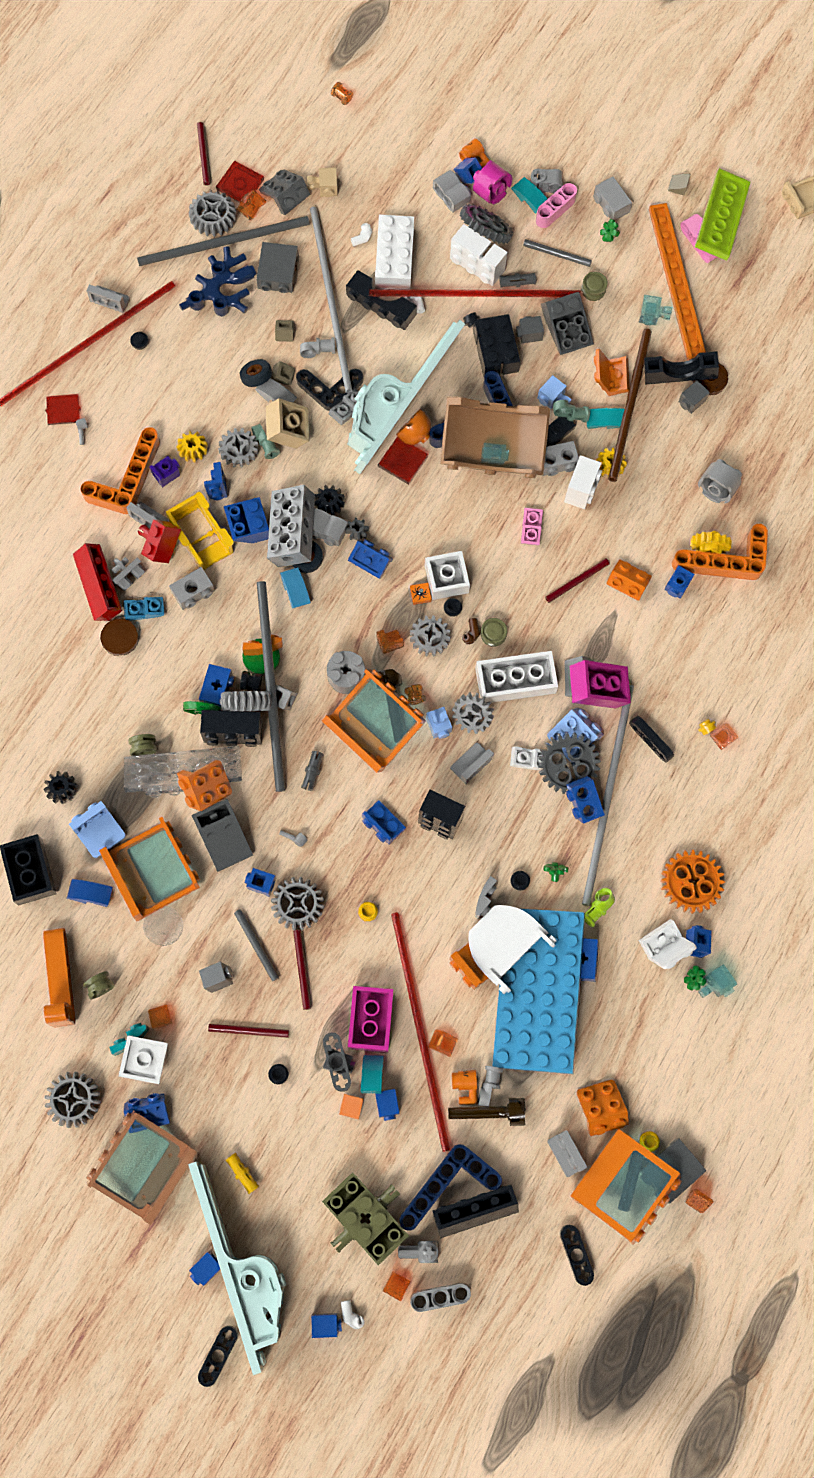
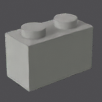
(612, 199)

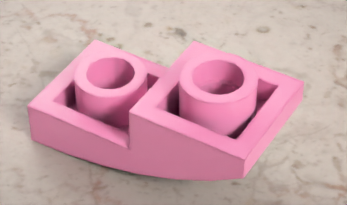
(531, 526)

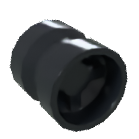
(253, 681)

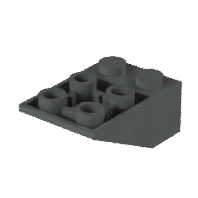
(567, 323)
(222, 835)

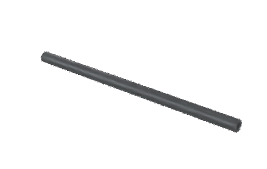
(222, 241)

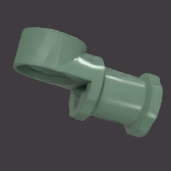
(564, 409)
(268, 446)

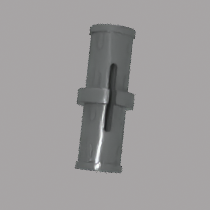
(505, 280)
(312, 770)

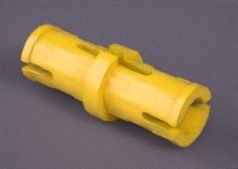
(242, 1173)

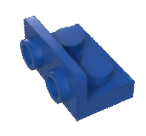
(217, 486)
(370, 558)
(383, 822)
(151, 1108)

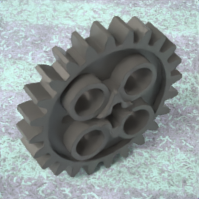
(486, 223)
(552, 769)

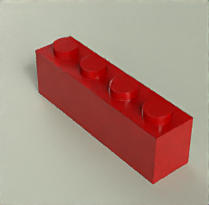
(97, 582)

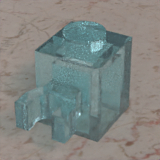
(652, 310)
(494, 453)
(720, 982)

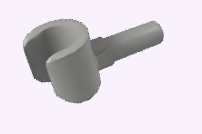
(81, 424)
(299, 840)

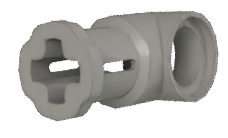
(310, 349)
(491, 1081)

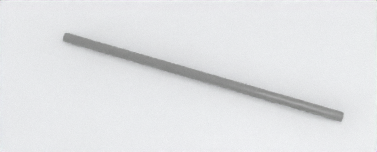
(331, 300)
(606, 802)

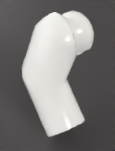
(364, 235)
(417, 301)
(349, 1317)

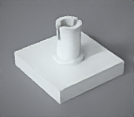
(143, 1059)

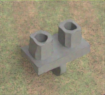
(121, 579)

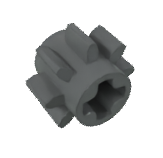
(357, 535)

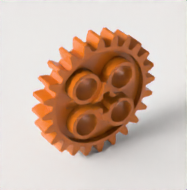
(710, 878)

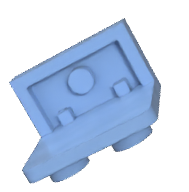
(577, 722)
(97, 829)

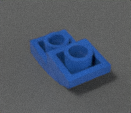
(90, 892)

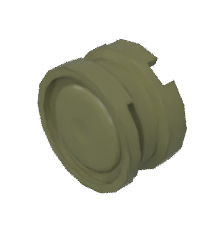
(594, 286)
(493, 632)
(142, 744)
(98, 985)

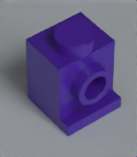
(163, 475)

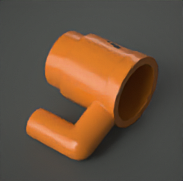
(474, 150)
(466, 1081)

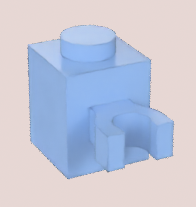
(551, 392)
(439, 723)

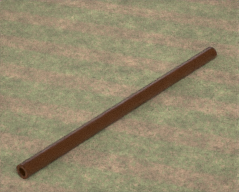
(629, 407)

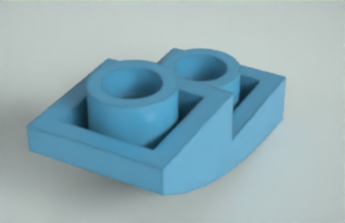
(295, 587)
(143, 609)

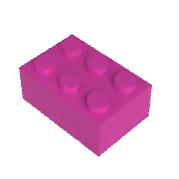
(600, 684)
(370, 1019)

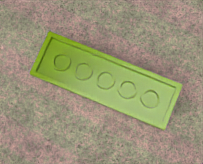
(722, 214)

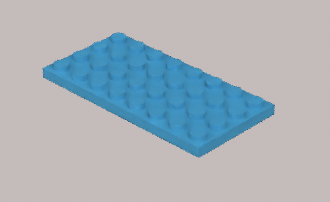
(541, 1011)

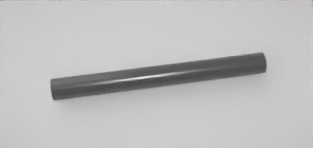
(558, 253)
(256, 945)

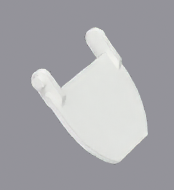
(503, 939)

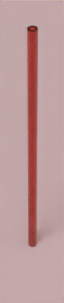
(468, 293)
(86, 343)
(420, 1032)

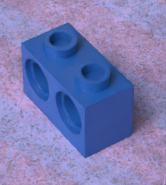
(589, 797)

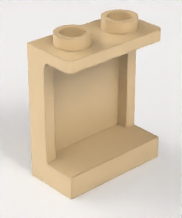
(800, 197)

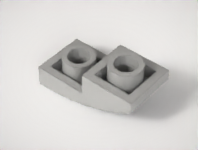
(273, 390)
(343, 411)
(483, 902)

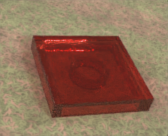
(239, 181)
(403, 460)

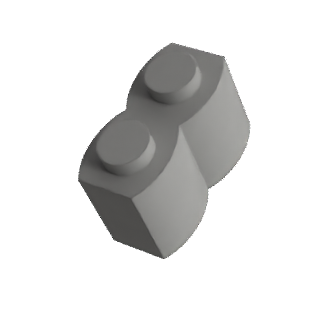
(451, 190)
(328, 527)

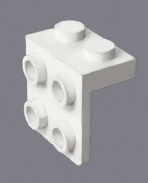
(666, 945)

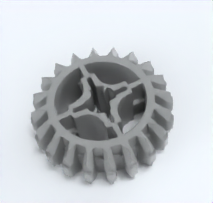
(214, 206)
(246, 701)
(291, 909)
(73, 1090)

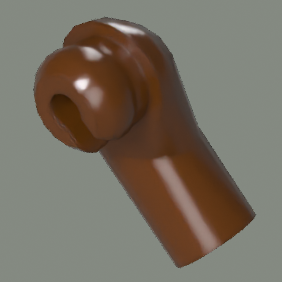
(474, 632)

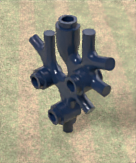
(221, 275)

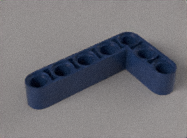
(491, 392)
(444, 1181)

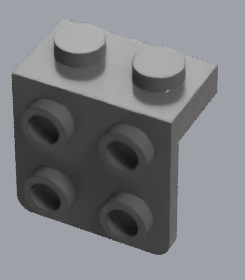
(286, 190)

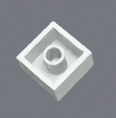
(583, 482)
(447, 575)

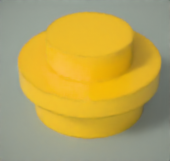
(707, 726)
(367, 911)
(649, 1140)

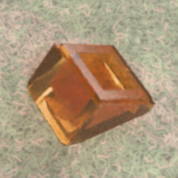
(724, 736)
(160, 1017)
(442, 1042)
(698, 1201)

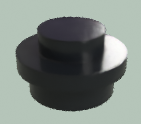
(469, 319)
(139, 340)
(452, 607)
(520, 880)
(278, 1074)

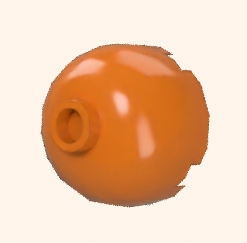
(416, 429)

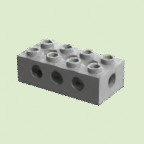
(291, 526)

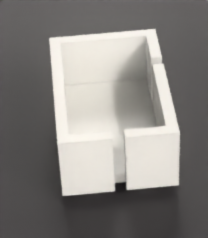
(468, 250)

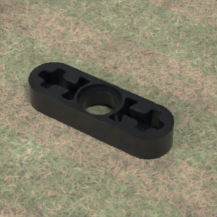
(651, 739)
(576, 1272)
(205, 1368)

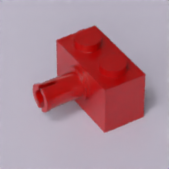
(159, 540)

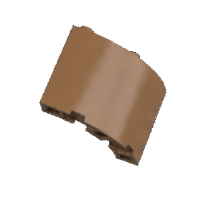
(474, 423)

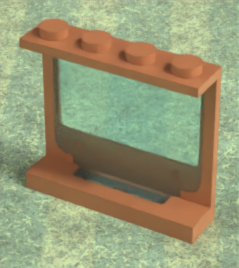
(141, 1166)

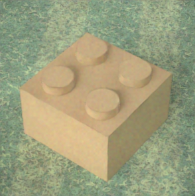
(287, 423)

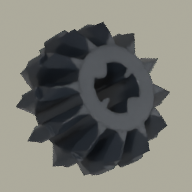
(335, 503)
(61, 794)

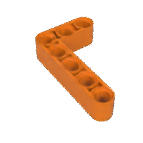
(130, 477)
(727, 561)
(61, 1007)

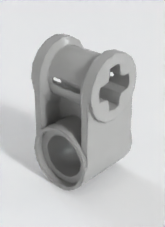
(548, 179)

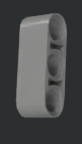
(451, 1299)

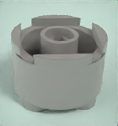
(720, 482)
(343, 662)

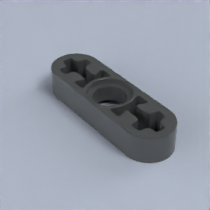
(327, 1048)

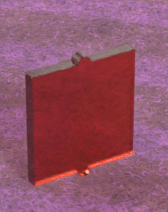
(62, 409)

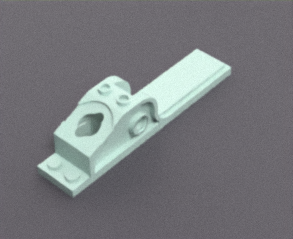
(386, 400)
(248, 1302)

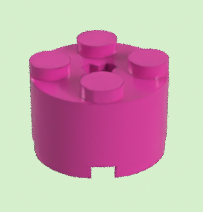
(492, 182)

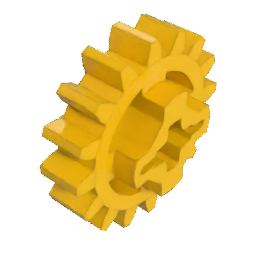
(711, 542)

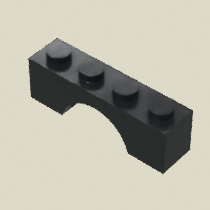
(398, 312)
(701, 367)

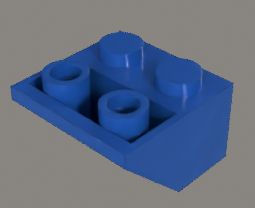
(247, 521)

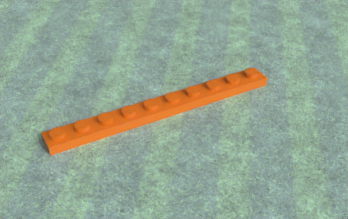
(676, 280)

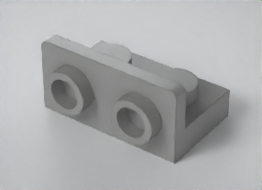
(107, 298)
(144, 514)
(567, 1153)

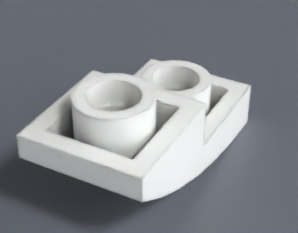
(525, 758)

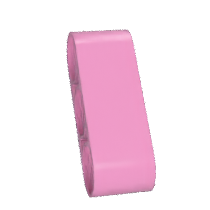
(561, 199)
(690, 228)

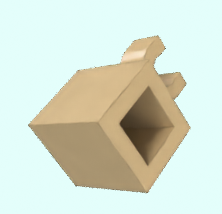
(326, 182)

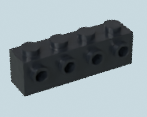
(475, 1211)

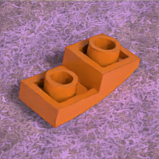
(255, 648)

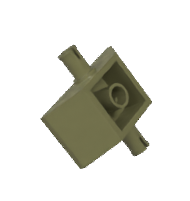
(381, 1234)

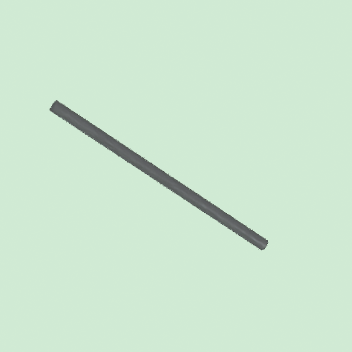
(270, 686)

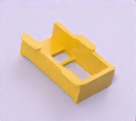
(214, 552)

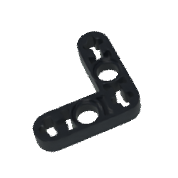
(327, 393)

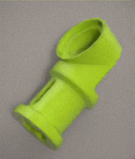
(599, 907)

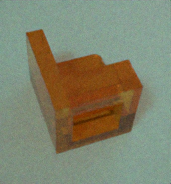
(250, 204)
(389, 641)
(396, 1286)

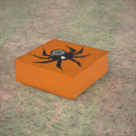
(420, 593)

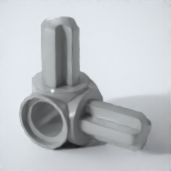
(425, 1252)

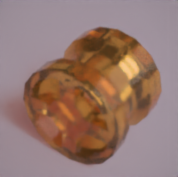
(415, 694)

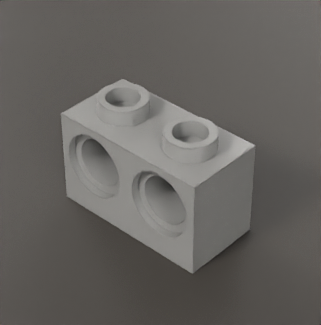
(556, 453)

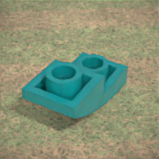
(530, 193)
(605, 417)
(136, 1030)
(372, 1074)

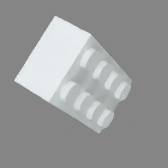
(394, 252)
(516, 677)

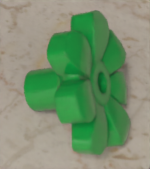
(609, 231)
(555, 870)
(695, 978)

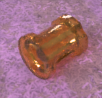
(341, 93)

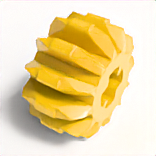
(193, 452)
(605, 458)

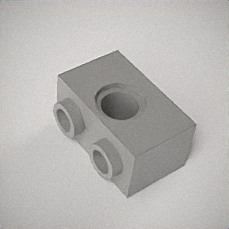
(196, 579)

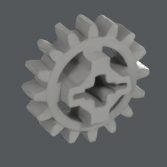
(247, 448)
(439, 637)
(474, 711)

